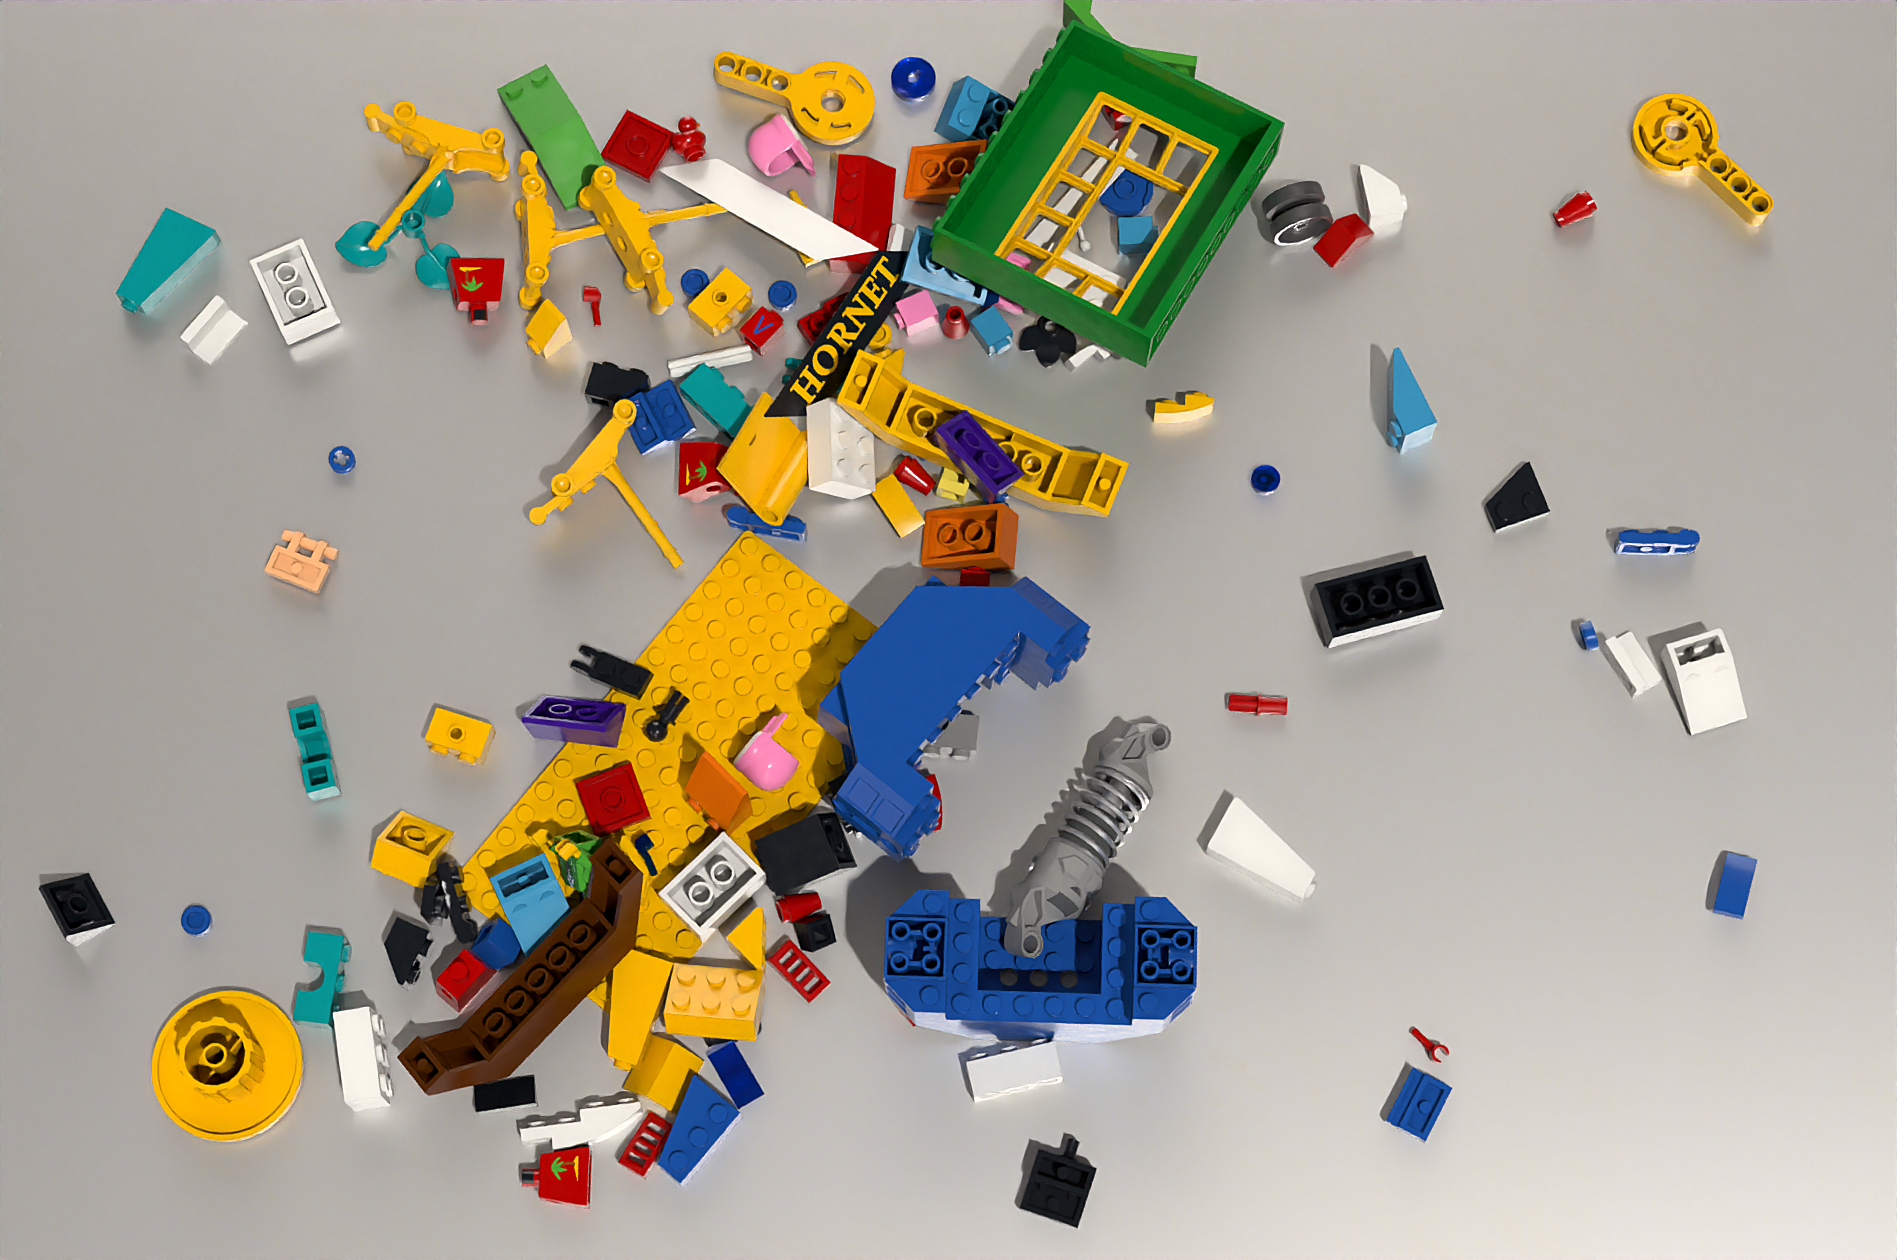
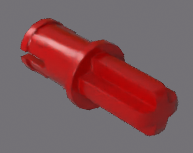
(1257, 704)

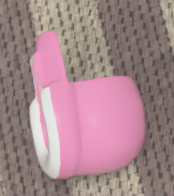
(778, 147)
(764, 760)

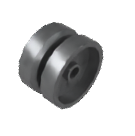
(1297, 213)

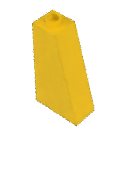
(636, 1001)

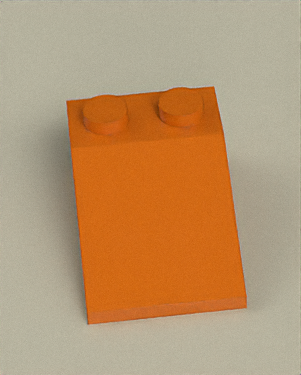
(939, 168)
(970, 538)
(717, 796)

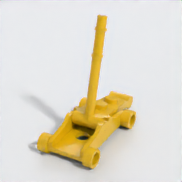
(440, 143)
(539, 231)
(631, 236)
(597, 461)

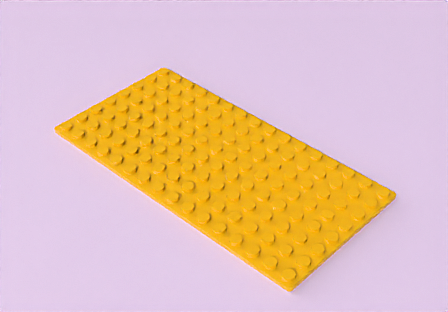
(742, 651)

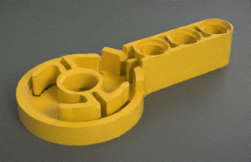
(807, 93)
(1693, 154)

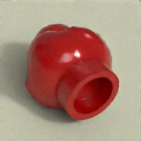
(690, 141)

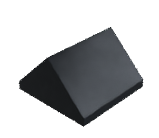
(77, 908)

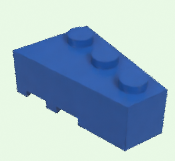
(697, 1131)

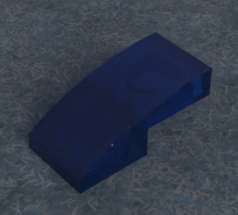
(735, 1074)

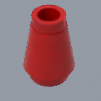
(1575, 209)
(955, 323)
(914, 475)
(796, 906)

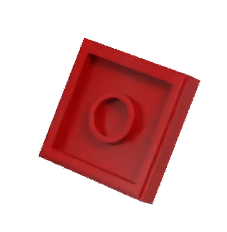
(637, 146)
(613, 800)

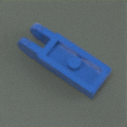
(791, 529)
(1656, 543)

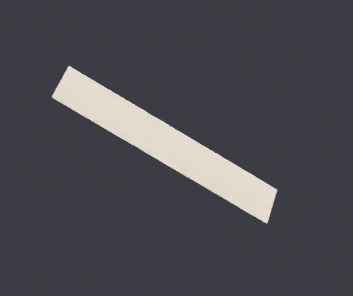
(1051, 231)

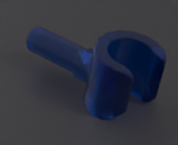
(643, 845)

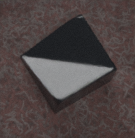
(815, 932)

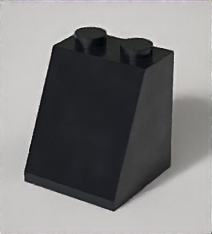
(804, 853)

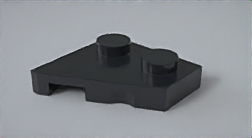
(1517, 501)
(434, 903)

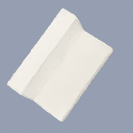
(212, 331)
(1630, 663)

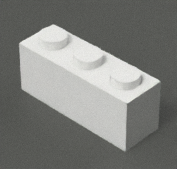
(1014, 1070)

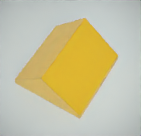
(749, 940)
(664, 1074)

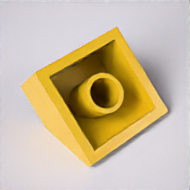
(411, 849)

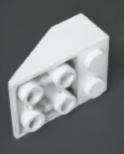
(1704, 680)

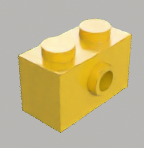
(720, 303)
(459, 736)

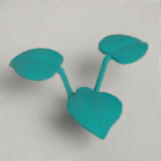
(430, 268)

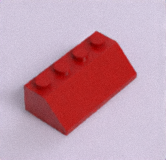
(863, 207)

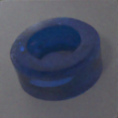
(1265, 480)

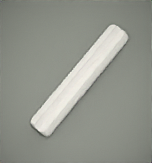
(716, 358)

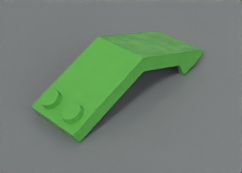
(1080, 11)
(553, 132)

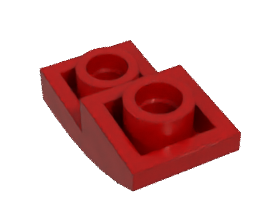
(813, 324)

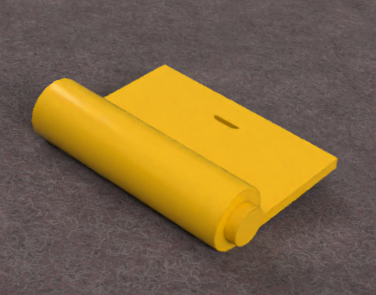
(767, 463)

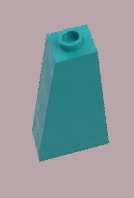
(165, 260)

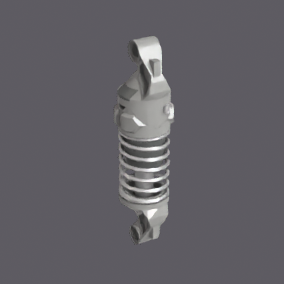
(1075, 862)

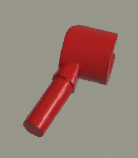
(593, 295)
(1431, 1047)

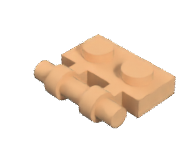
(297, 568)

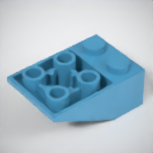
(972, 111)
(531, 901)

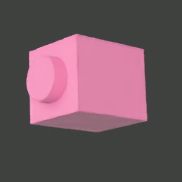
(916, 313)

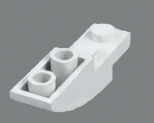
(596, 1125)

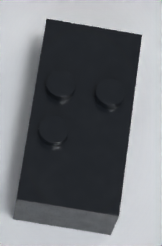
(1376, 601)

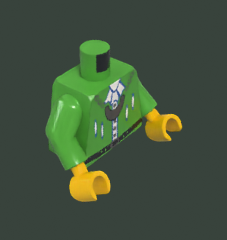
(573, 855)

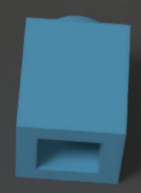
(1136, 235)
(992, 331)

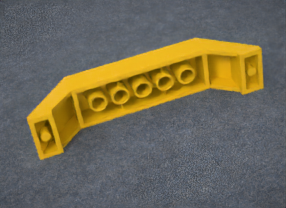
(910, 414)

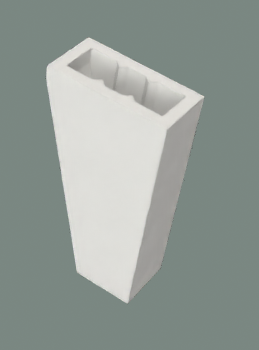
(1259, 853)

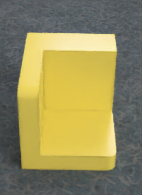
(953, 486)

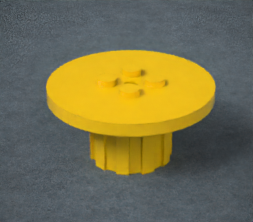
(227, 1066)

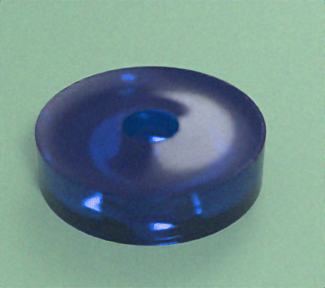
(910, 68)

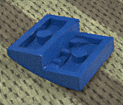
(660, 418)

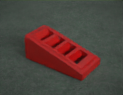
(773, 961)
(626, 1161)

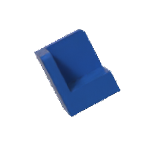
(497, 944)

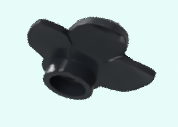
(1047, 343)

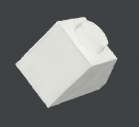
(1380, 197)

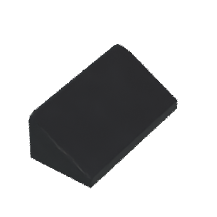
(505, 1096)

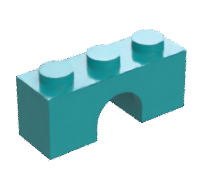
(316, 752)
(330, 954)

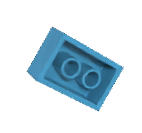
(927, 274)

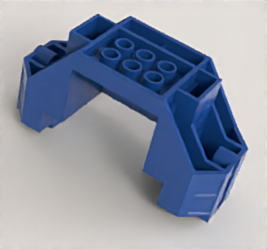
(916, 679)
(1129, 969)

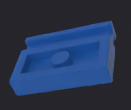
(1418, 1105)

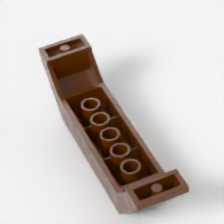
(541, 988)

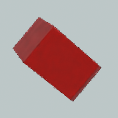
(1342, 239)

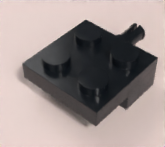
(1058, 1186)

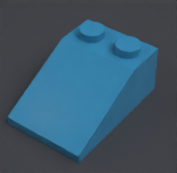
(1408, 413)

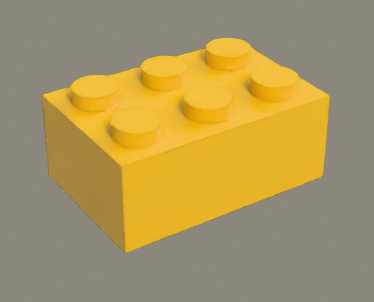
(714, 1002)

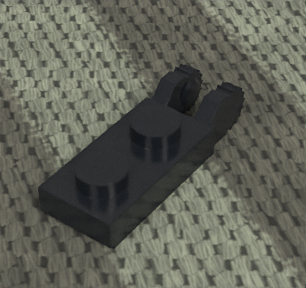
(614, 673)
(458, 903)

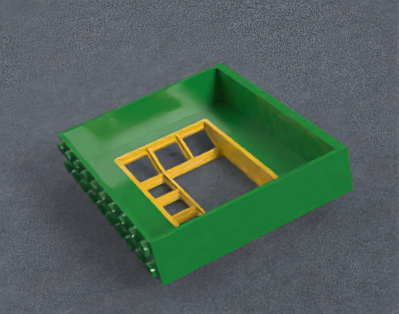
(1038, 147)

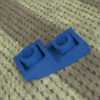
(1735, 886)

